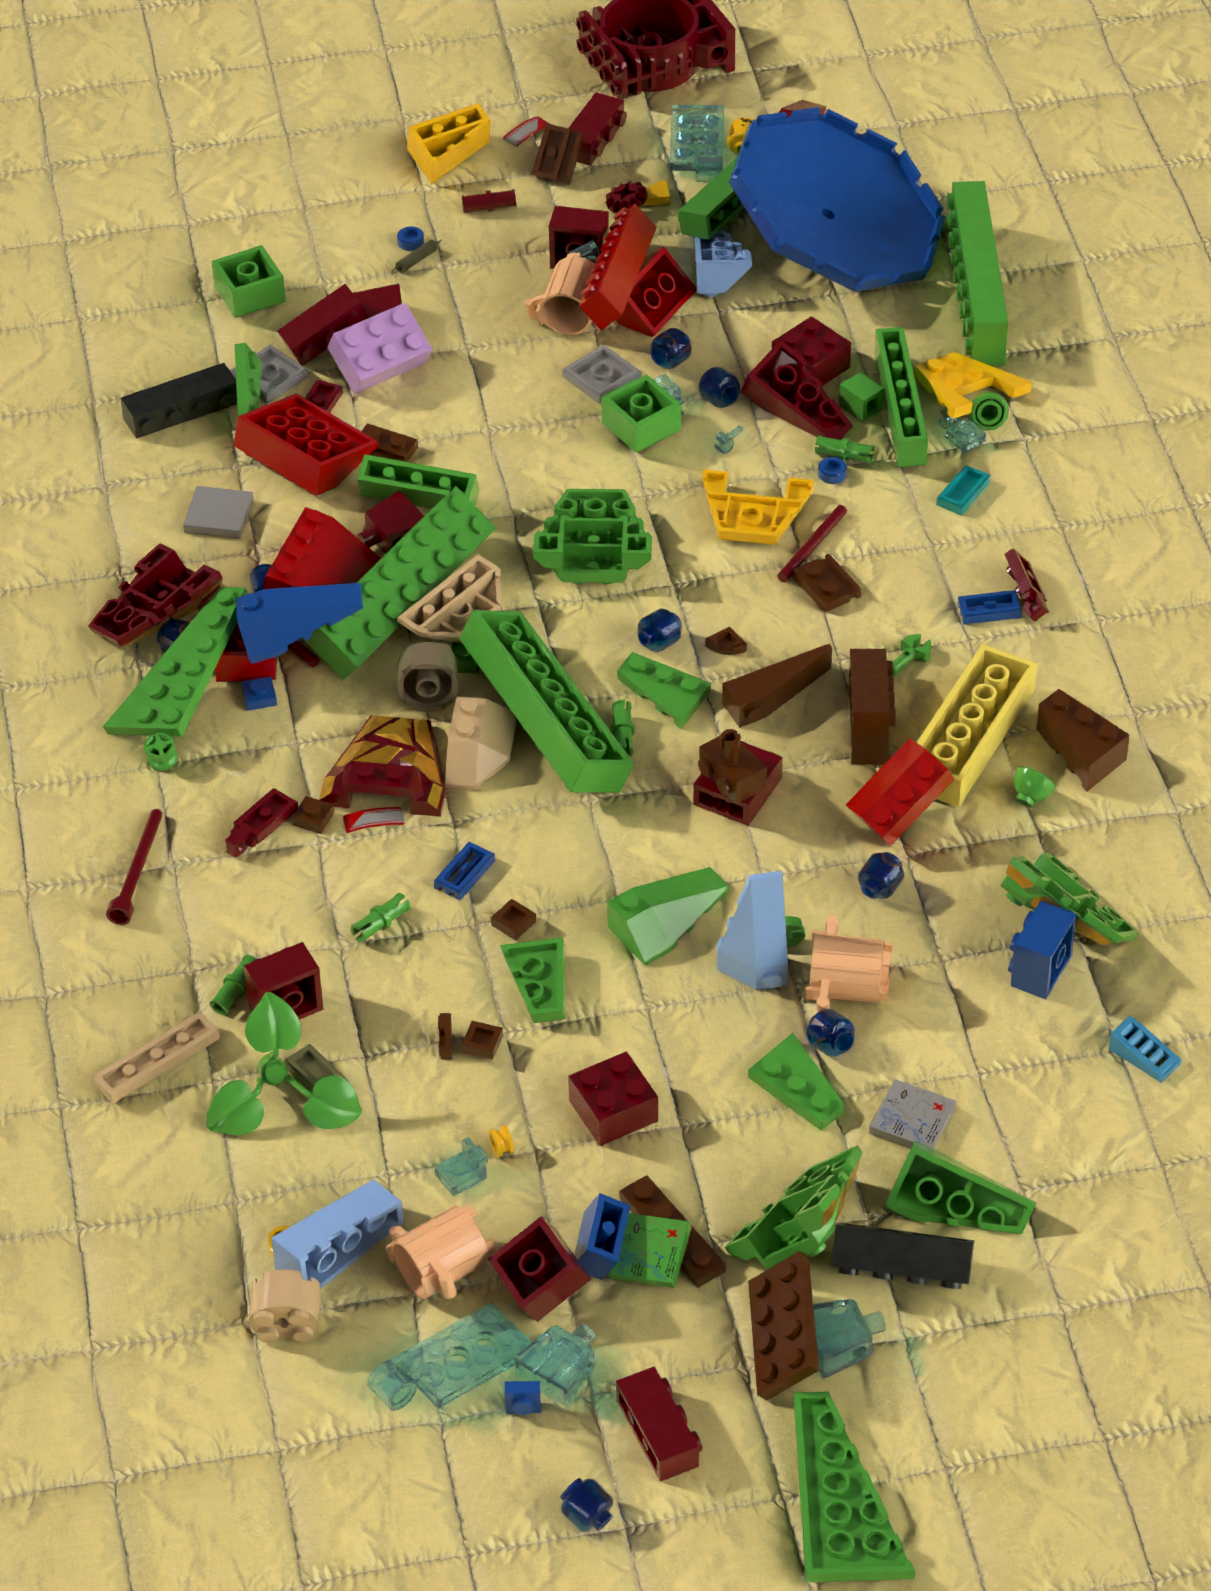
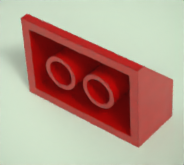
(656, 294)
(900, 791)

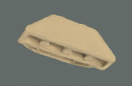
(447, 607)
(478, 741)

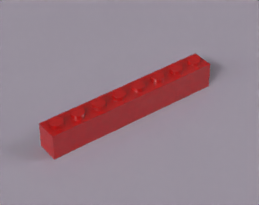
(617, 266)

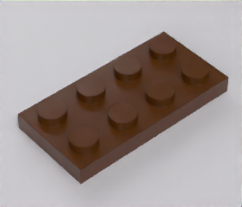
(783, 1326)

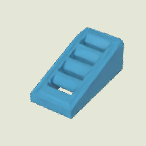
(1129, 1035)

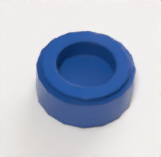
(410, 238)
(832, 470)

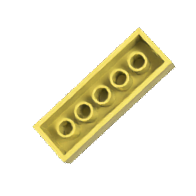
(978, 716)

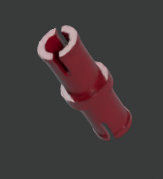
(489, 201)

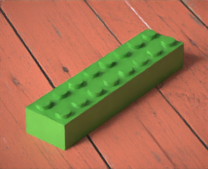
(977, 273)
(401, 579)
(546, 701)

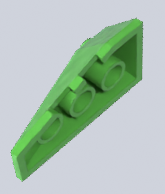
(948, 1192)

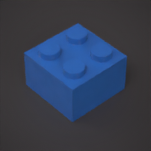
(1042, 949)

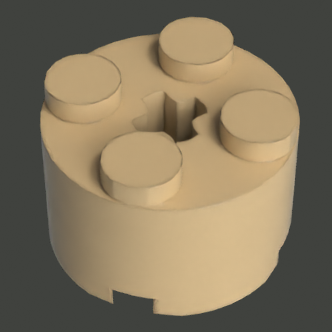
(284, 1306)

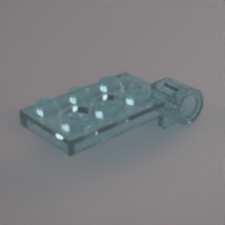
(702, 157)
(439, 1377)

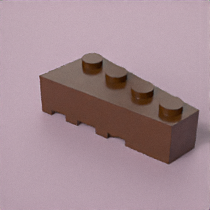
(871, 705)

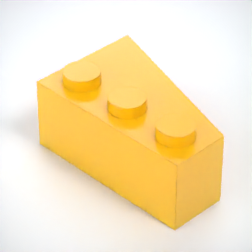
(448, 140)

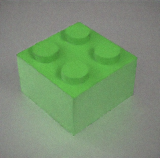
(248, 281)
(641, 413)

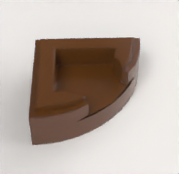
(726, 642)
(445, 1035)

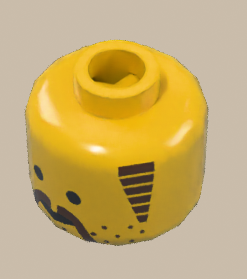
(737, 133)

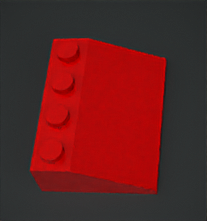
(303, 443)
(319, 554)

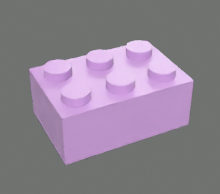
(379, 348)

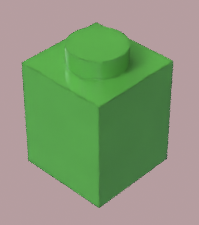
(861, 396)

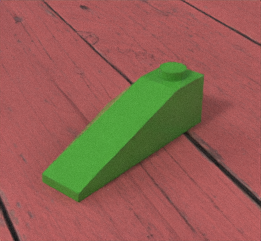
(660, 912)

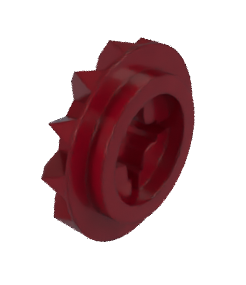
(631, 193)

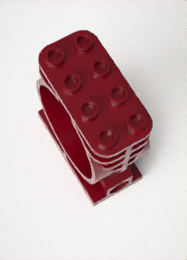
(654, 43)

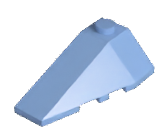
(719, 263)
(756, 935)

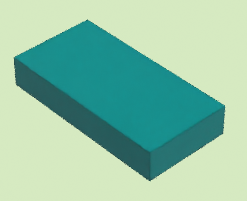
(963, 490)

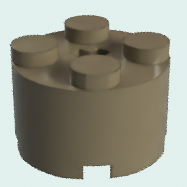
(427, 676)

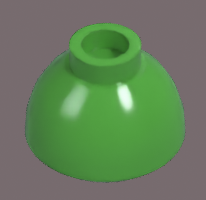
(989, 411)
(1032, 786)

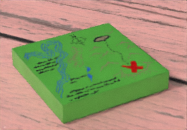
(652, 1250)

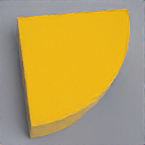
(658, 194)

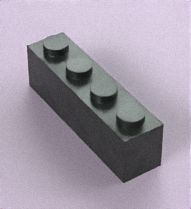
(179, 400)
(902, 1253)

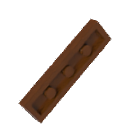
(699, 1260)

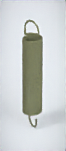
(416, 256)

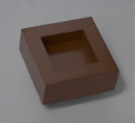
(313, 814)
(513, 919)
(482, 1040)

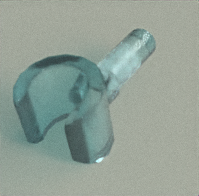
(725, 440)

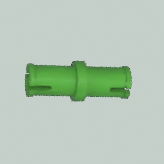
(844, 449)
(622, 726)
(380, 917)
(233, 987)

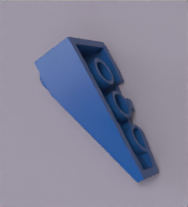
(281, 616)

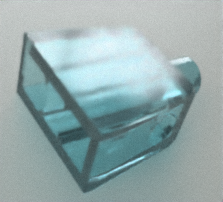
(844, 1334)
(559, 1362)

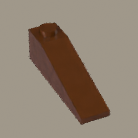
(767, 689)

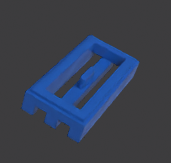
(989, 607)
(469, 872)

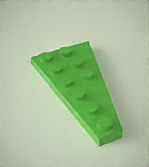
(177, 681)
(841, 1512)

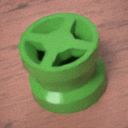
(161, 751)

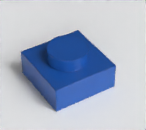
(259, 693)
(522, 1397)

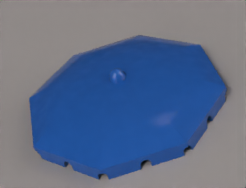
(837, 199)

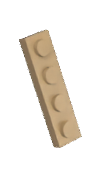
(156, 1057)

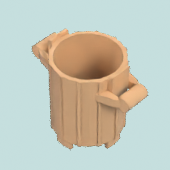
(562, 297)
(847, 967)
(439, 1252)

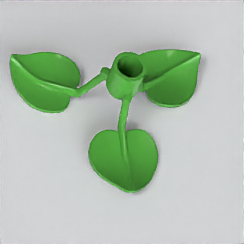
(275, 1027)

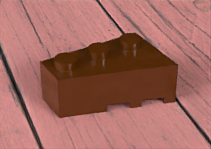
(1082, 737)

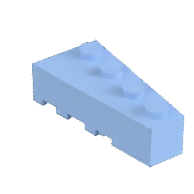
(337, 1233)

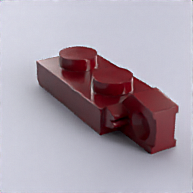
(1028, 585)
(260, 821)

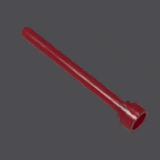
(121, 908)

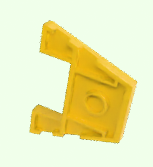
(959, 375)
(753, 516)

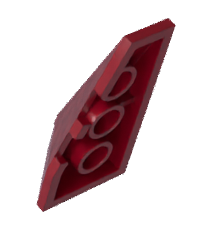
(791, 392)

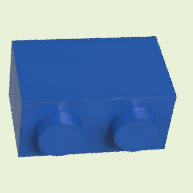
(601, 1235)

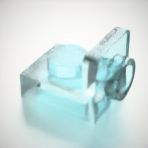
(463, 1169)

